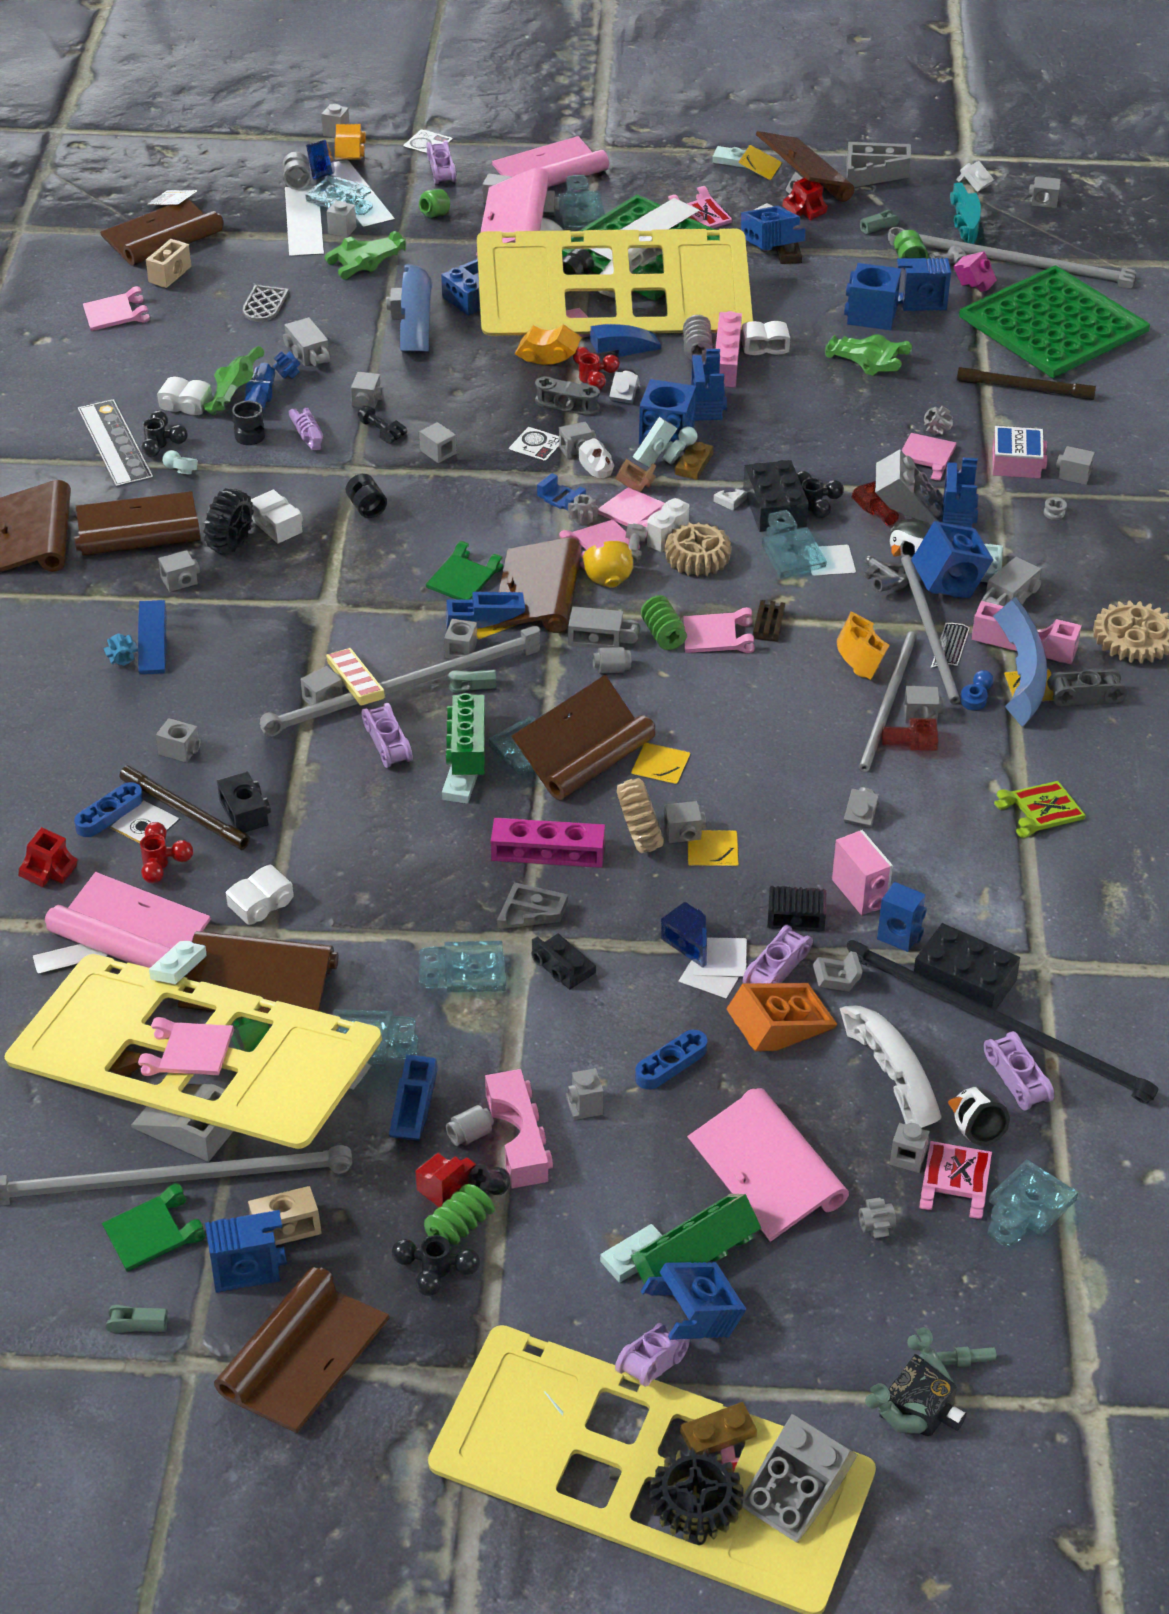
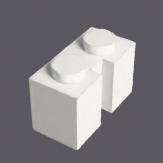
(276, 516)

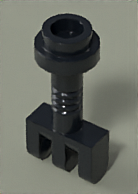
(388, 432)

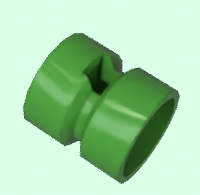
(910, 245)

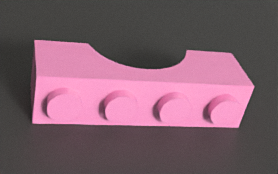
(729, 344)
(1058, 639)
(525, 1155)

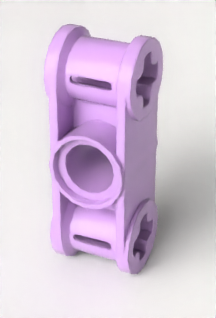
(441, 162)
(387, 735)
(779, 957)
(1018, 1070)
(651, 1355)

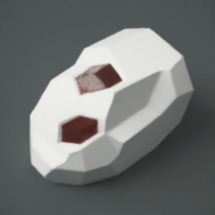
(596, 458)

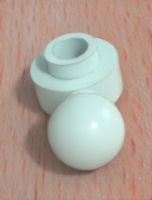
(687, 437)
(184, 465)

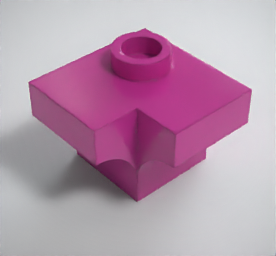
(976, 271)

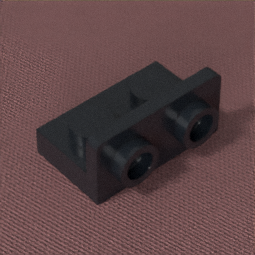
(562, 960)

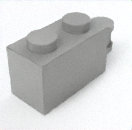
(306, 342)
(1014, 580)
(600, 628)

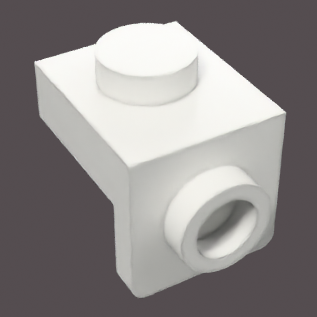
(976, 175)
(624, 387)

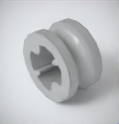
(1055, 508)

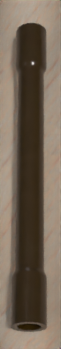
(977, 376)
(226, 832)

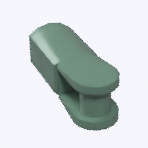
(878, 222)
(471, 680)
(136, 1319)

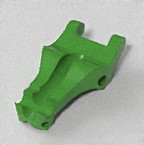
(364, 255)
(871, 353)
(231, 377)

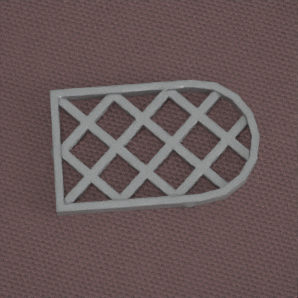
(262, 290)

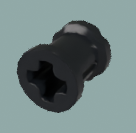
(492, 1180)

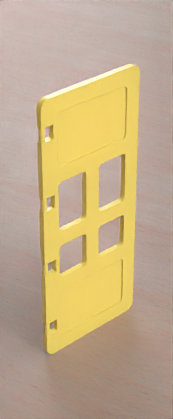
(527, 286)
(280, 1087)
(517, 1445)

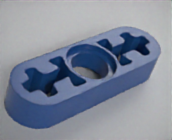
(94, 820)
(668, 1070)

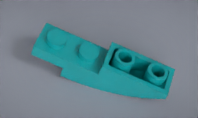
(968, 212)

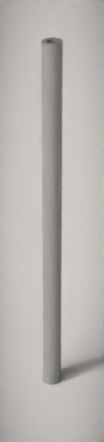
(930, 630)
(887, 702)

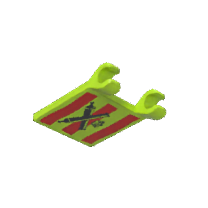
(1043, 805)

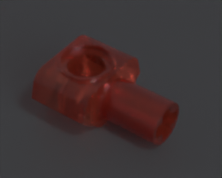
(870, 502)
(919, 734)

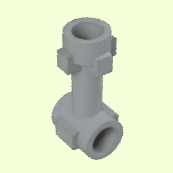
(954, 254)
(635, 533)

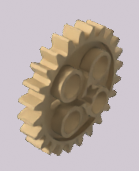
(1133, 631)

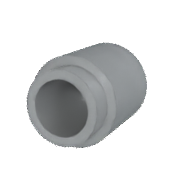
(612, 660)
(469, 1125)

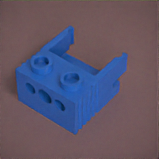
(771, 227)
(925, 284)
(462, 287)
(710, 386)
(960, 494)
(243, 1252)
(703, 1296)

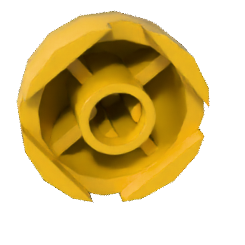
(609, 563)

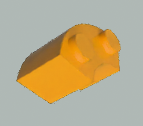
(349, 142)
(548, 346)
(861, 646)

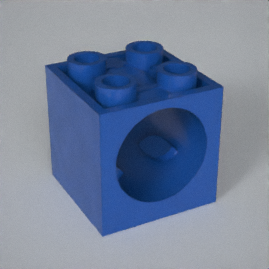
(872, 296)
(670, 402)
(952, 560)

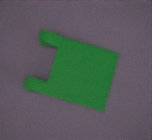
(461, 576)
(150, 1230)

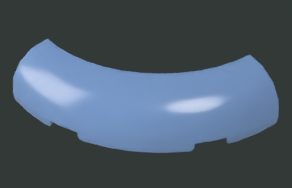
(416, 308)
(1030, 660)

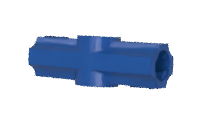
(260, 386)

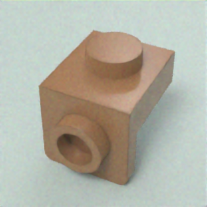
(634, 476)

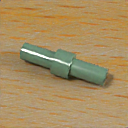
(964, 1356)

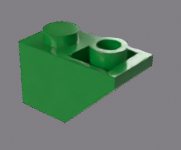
(248, 1033)

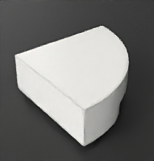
(730, 499)

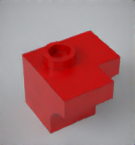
(806, 199)
(47, 859)
(442, 1177)

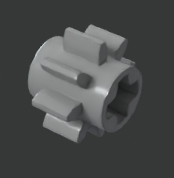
(938, 420)
(583, 509)
(877, 1217)

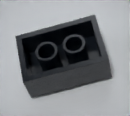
(772, 489)
(968, 965)

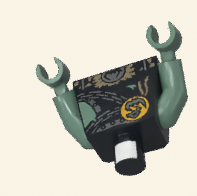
(920, 1394)

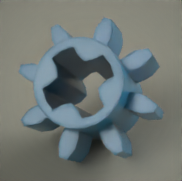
(120, 649)

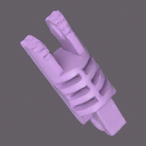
(307, 428)

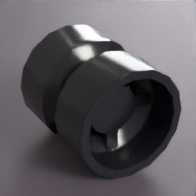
(578, 262)
(248, 422)
(366, 495)

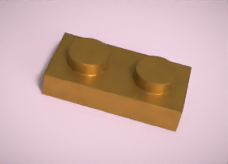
(694, 460)
(719, 1429)

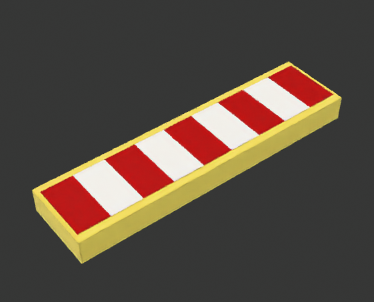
(355, 676)

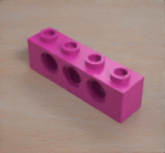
(548, 842)

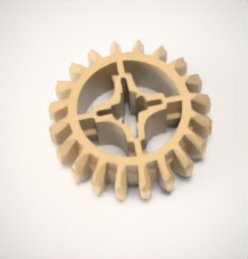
(698, 549)
(640, 815)

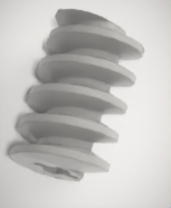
(697, 336)

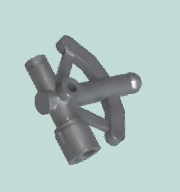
(887, 578)

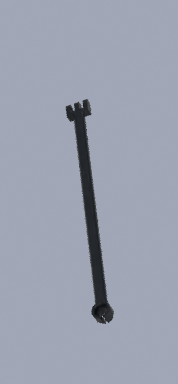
(1142, 1089)

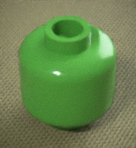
(434, 203)

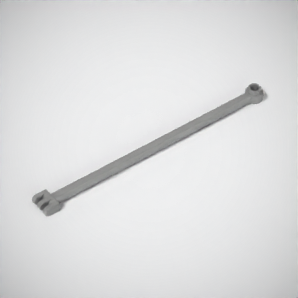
(1124, 278)
(528, 642)
(337, 1158)

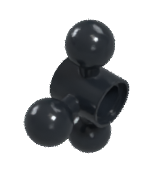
(156, 435)
(815, 490)
(435, 1261)

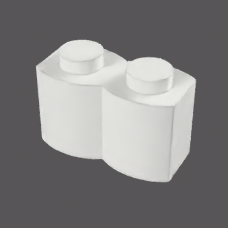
(762, 338)
(184, 396)
(662, 522)
(259, 894)

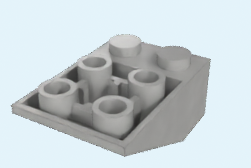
(907, 488)
(182, 1132)
(797, 1478)

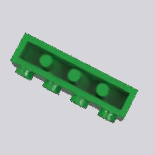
(466, 735)
(701, 1237)

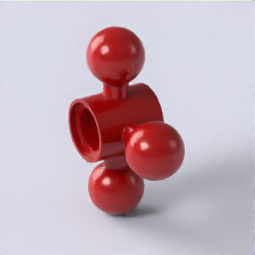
(590, 365)
(156, 854)

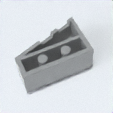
(877, 162)

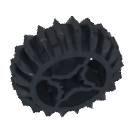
(228, 520)
(671, 1500)

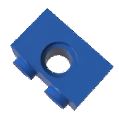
(901, 917)

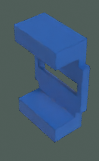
(549, 489)

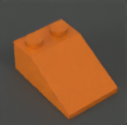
(779, 1014)

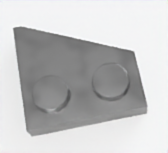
(531, 906)

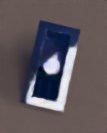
(320, 159)
(686, 932)

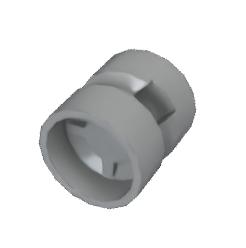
(296, 170)

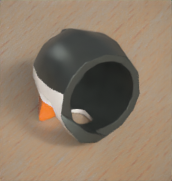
(907, 536)
(980, 1115)

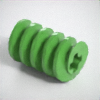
(663, 622)
(459, 1214)

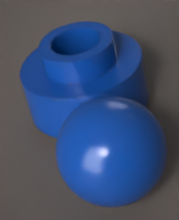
(975, 695)

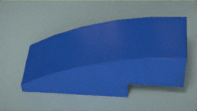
(623, 339)
(486, 608)
(152, 637)
(413, 1097)

